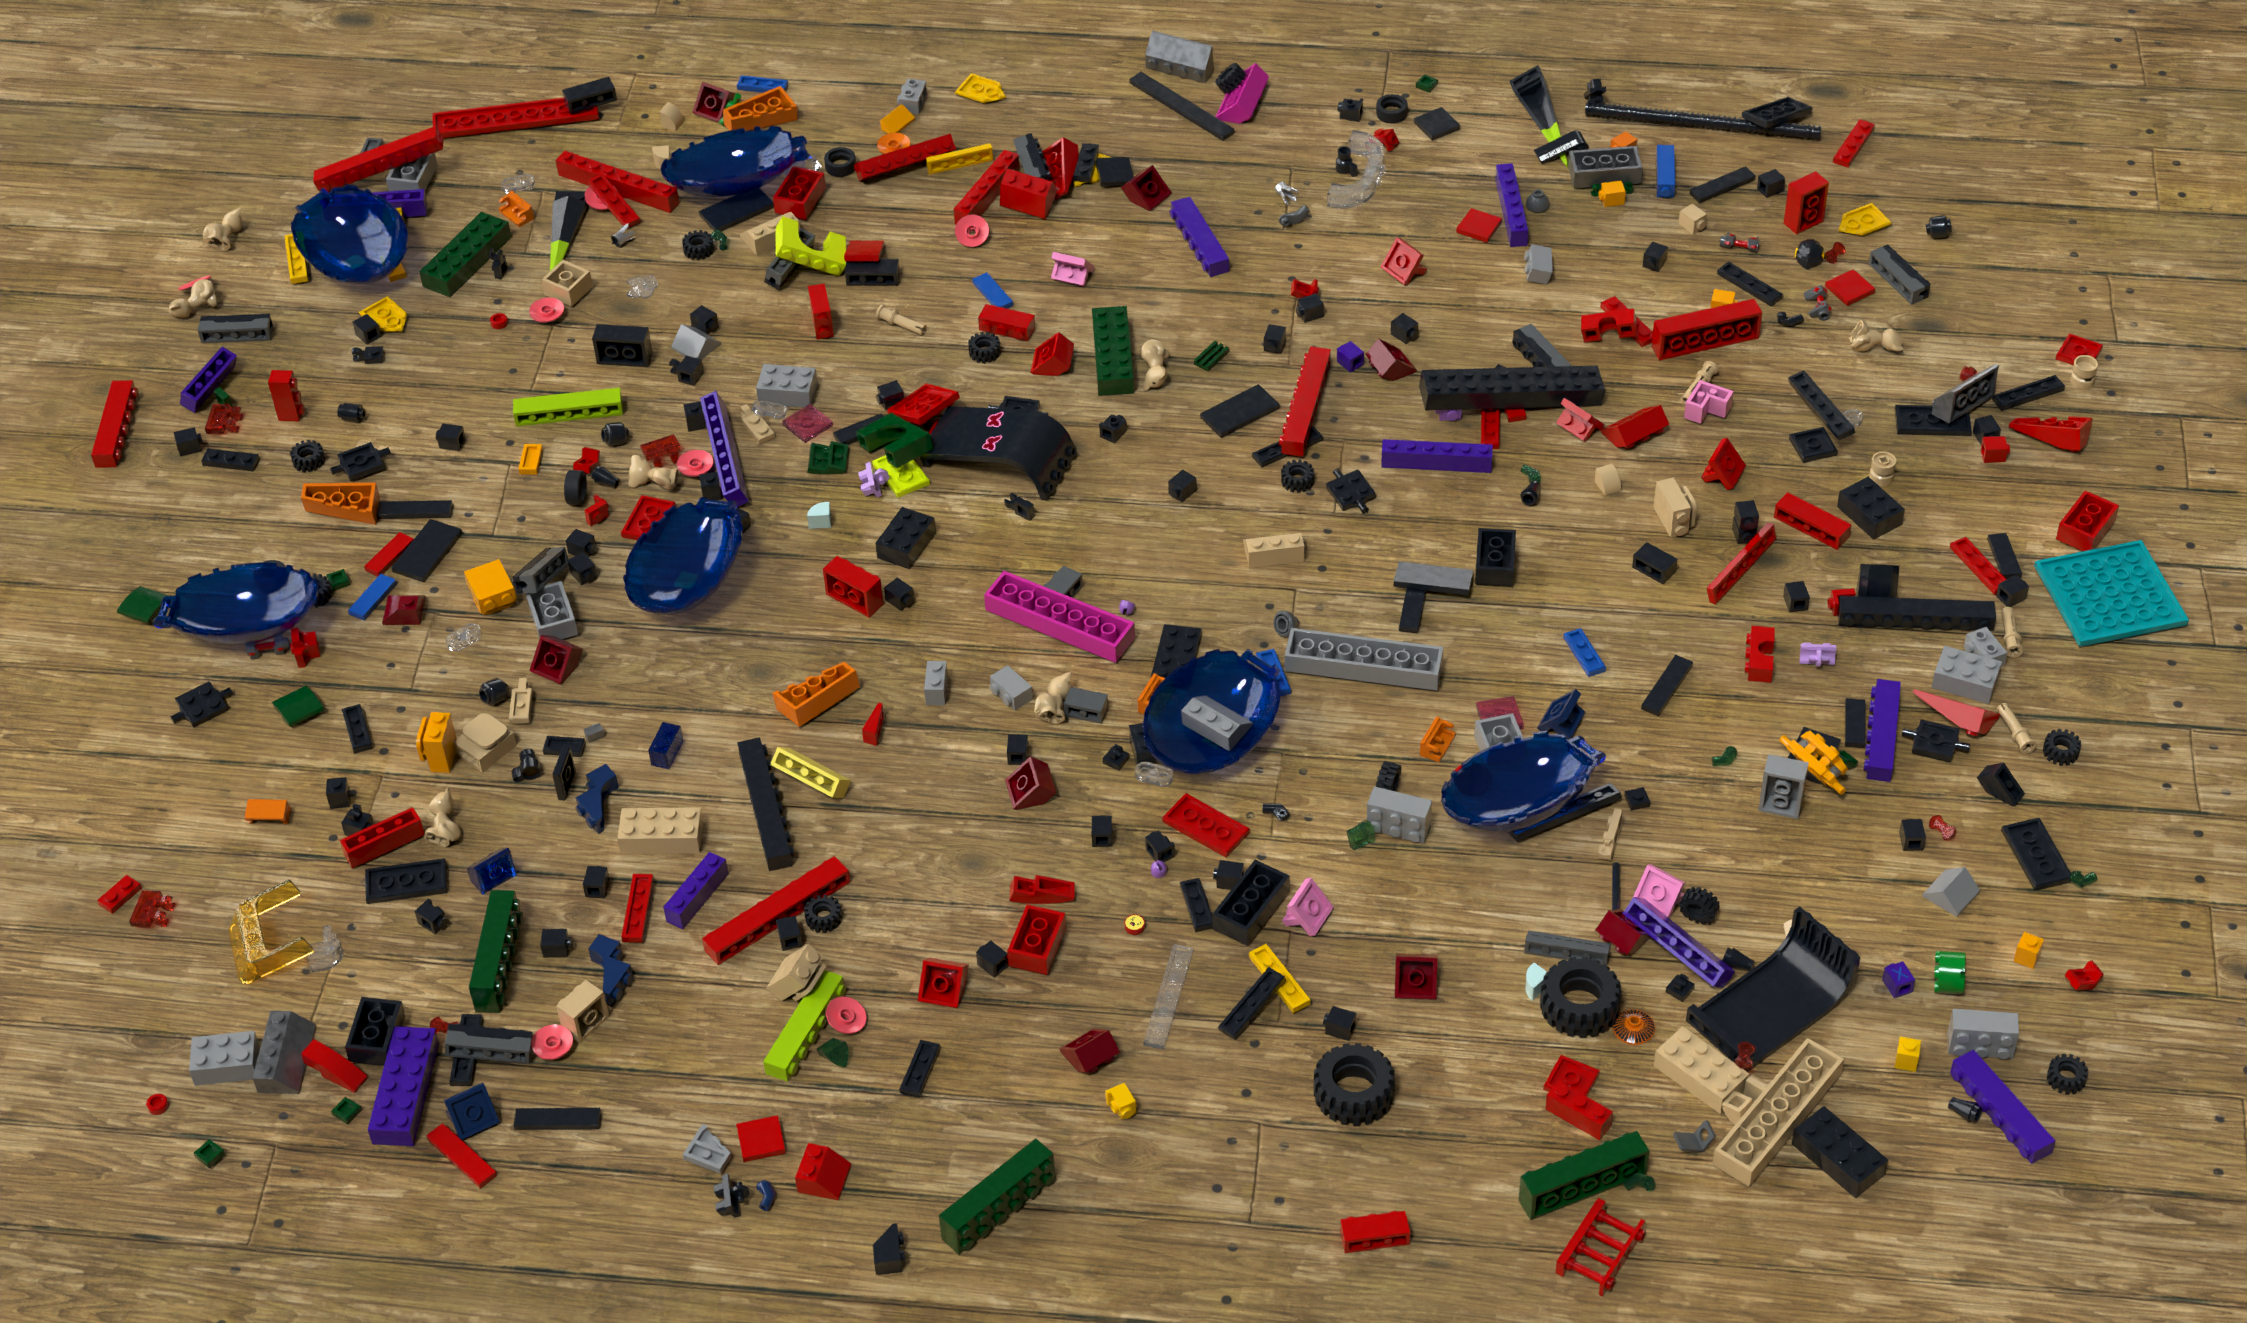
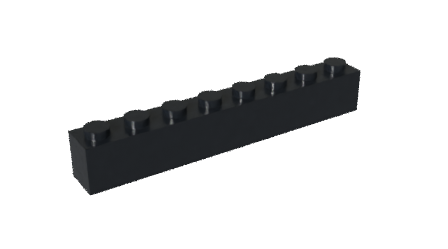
(1916, 613)
(765, 805)

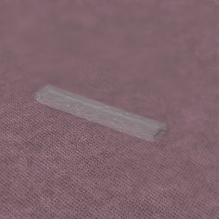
(1168, 997)

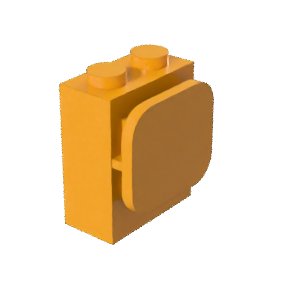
(490, 587)
(436, 741)

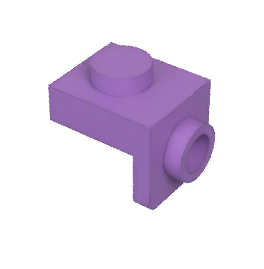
(1449, 414)

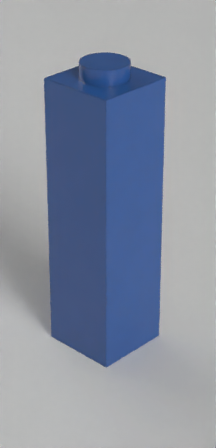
(1665, 171)

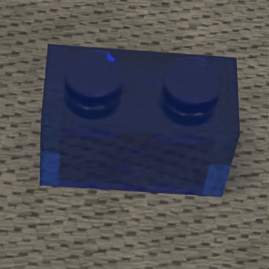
(665, 745)

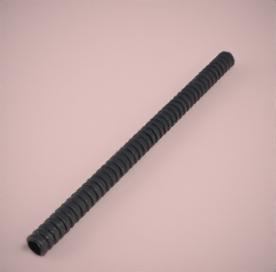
(1699, 120)

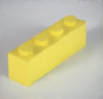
(810, 772)

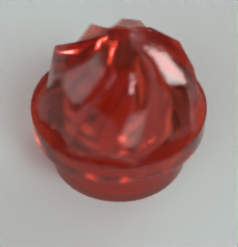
(1967, 372)

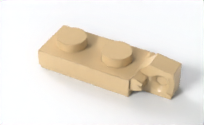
(756, 425)
(520, 703)
(1611, 836)

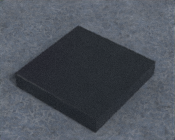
(1437, 123)
(1114, 171)
(1813, 444)
(564, 772)

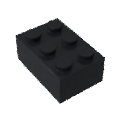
(622, 345)
(1870, 508)
(905, 537)
(1495, 556)
(373, 1030)

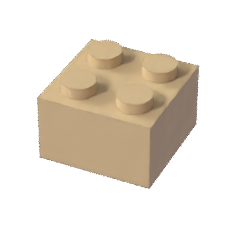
(567, 283)
(582, 1010)

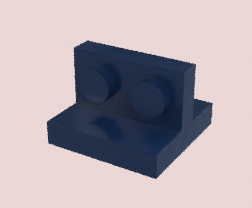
(1563, 715)
(471, 1111)

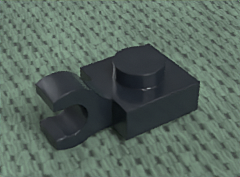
(499, 263)
(371, 354)
(1022, 507)

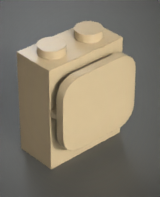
(1674, 507)
(484, 741)
(797, 974)

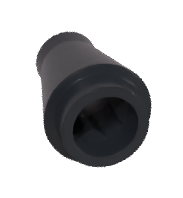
(605, 477)
(1531, 493)
(1737, 959)
(1966, 1109)

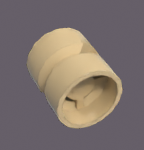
(2084, 372)
(1882, 468)

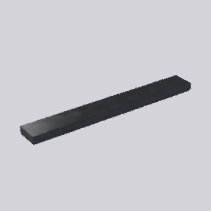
(1181, 106)

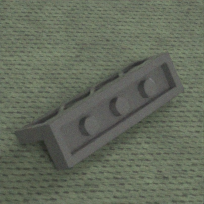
(1565, 947)

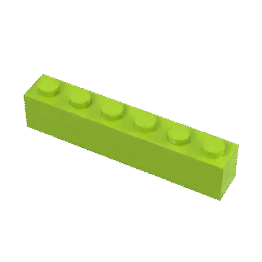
(567, 407)
(803, 1027)

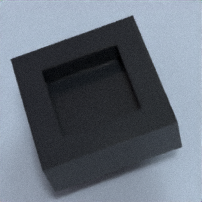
(1637, 798)

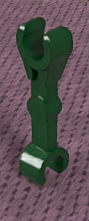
(1627, 185)

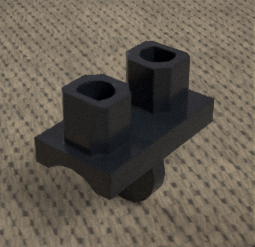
(1595, 91)
(733, 1195)

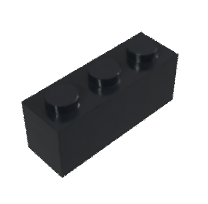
(589, 95)
(872, 273)

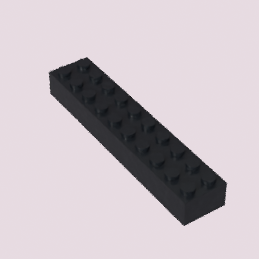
(1511, 387)

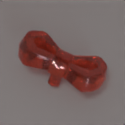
(1838, 249)
(1937, 822)
(439, 1025)
(1745, 1050)

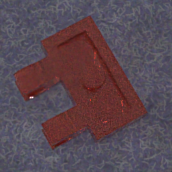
(219, 416)
(660, 447)
(146, 909)

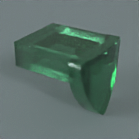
(1361, 835)
(835, 1051)

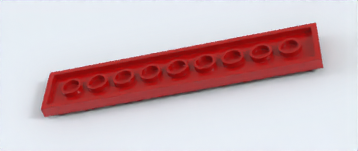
(508, 117)

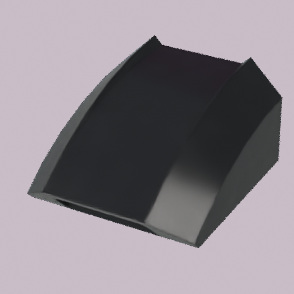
(1877, 580)

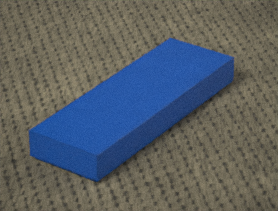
(760, 84)
(992, 291)
(372, 597)
(1584, 652)
(1271, 658)

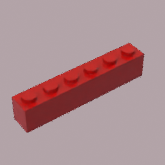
(904, 157)
(987, 187)
(114, 424)

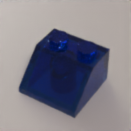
(492, 870)

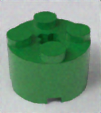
(1950, 972)

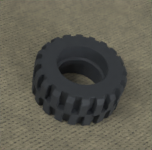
(1583, 976)
(1354, 1062)

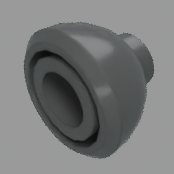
(1537, 201)
(1283, 623)

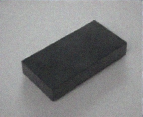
(555, 743)

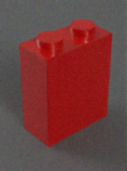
(820, 311)

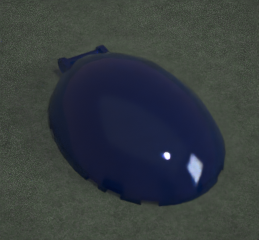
(733, 161)
(350, 235)
(683, 557)
(239, 604)
(1226, 680)
(1519, 782)

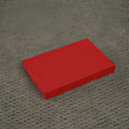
(864, 250)
(643, 515)

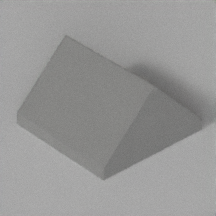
(694, 342)
(1953, 890)

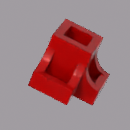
(304, 646)

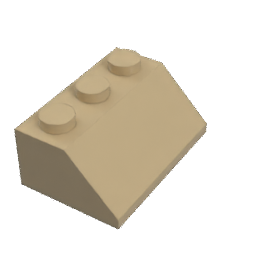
(763, 237)
(1274, 550)

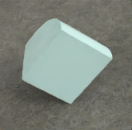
(819, 516)
(1534, 981)

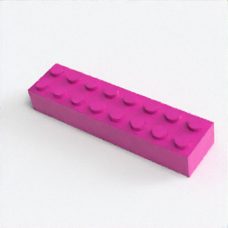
(1059, 616)

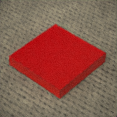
(1479, 225)
(1850, 287)
(2077, 346)
(1573, 1074)
(760, 1138)

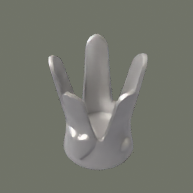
(1282, 189)
(618, 239)

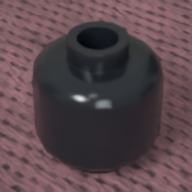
(1939, 227)
(614, 434)
(493, 691)

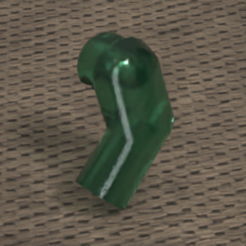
(723, 239)
(1533, 474)
(1726, 759)
(2082, 880)
(1640, 1179)

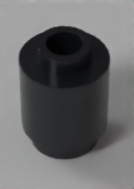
(351, 412)

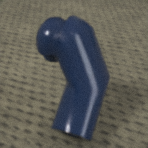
(768, 1192)

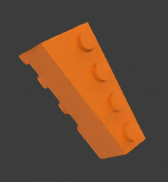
(762, 110)
(342, 500)
(816, 694)

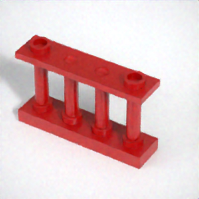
(1587, 1230)

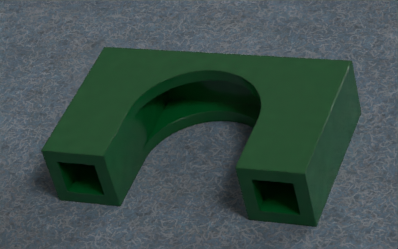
(909, 442)

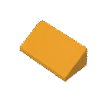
(896, 120)

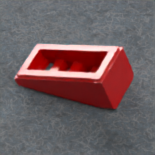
(872, 727)

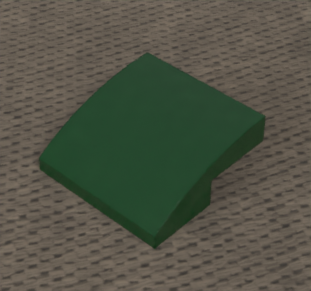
(827, 459)
(142, 604)
(298, 706)

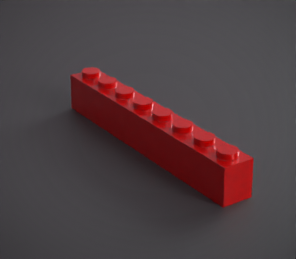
(379, 159)
(627, 184)
(1305, 401)
(786, 902)

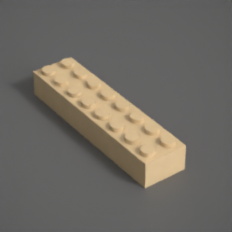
(1777, 1112)

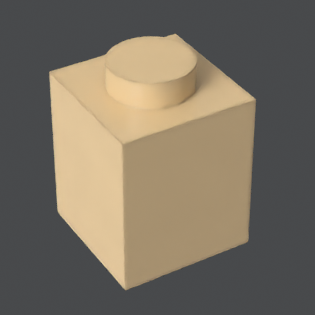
(1692, 218)

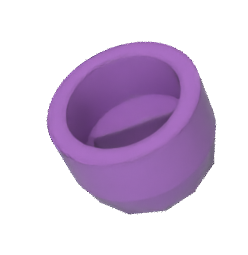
(1126, 606)
(1156, 872)

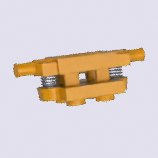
(1816, 748)

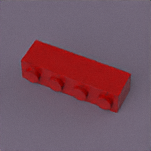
(1812, 521)
(382, 837)

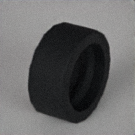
(1391, 100)
(840, 153)
(575, 487)

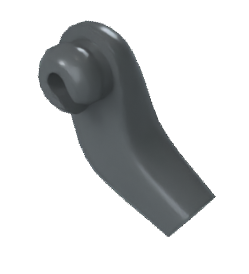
(1294, 217)

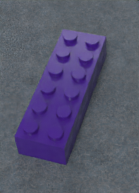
(403, 1086)

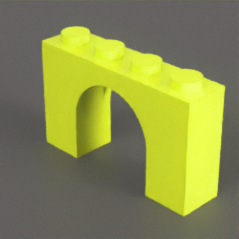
(793, 249)

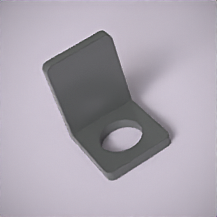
(1694, 1141)

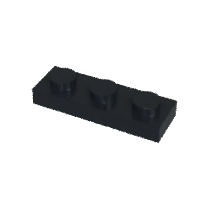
(1086, 162)
(230, 459)

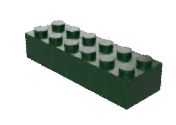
(465, 254)
(1112, 351)
(495, 951)
(1582, 1175)
(997, 1196)

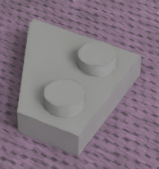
(707, 1151)

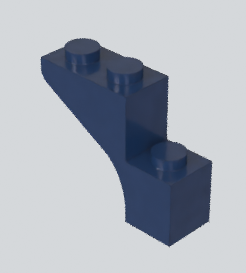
(591, 803)
(616, 973)

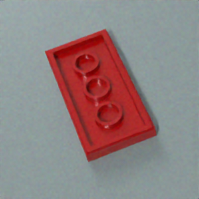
(1206, 825)

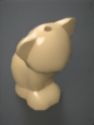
(217, 234)
(201, 293)
(1865, 338)
(1154, 354)
(641, 472)
(1049, 704)
(443, 828)

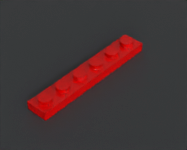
(1741, 563)

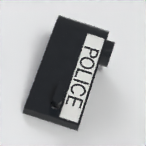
(1560, 146)

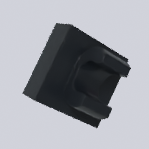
(1116, 757)
(1680, 987)

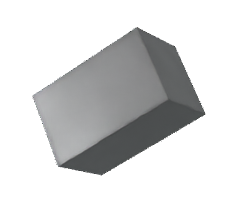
(594, 732)

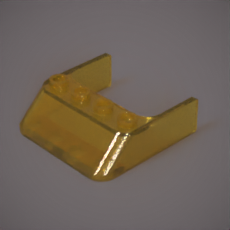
(247, 940)

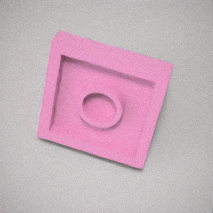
(1071, 269)
(1660, 889)
(1308, 908)

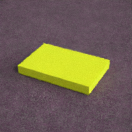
(902, 479)

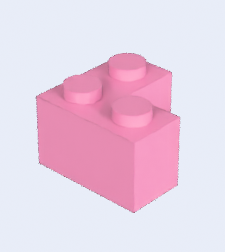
(1708, 399)

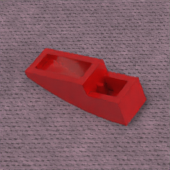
(1041, 890)
(333, 1066)

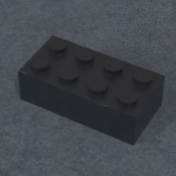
(1251, 902)
(1839, 1152)

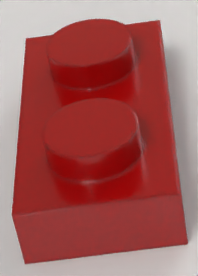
(119, 894)

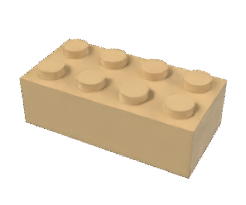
(660, 830)
(1699, 1068)

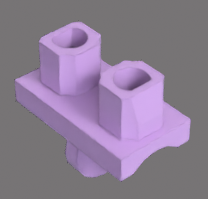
(873, 480)
(1817, 654)

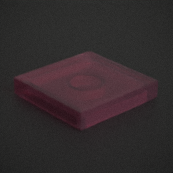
(807, 423)
(1499, 707)

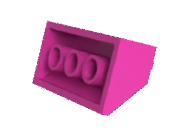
(1241, 102)

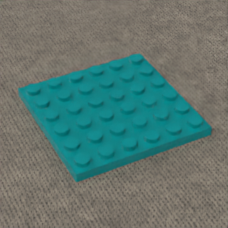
(2111, 593)

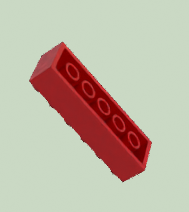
(1706, 329)

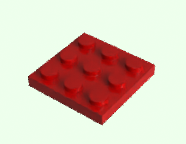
(924, 403)

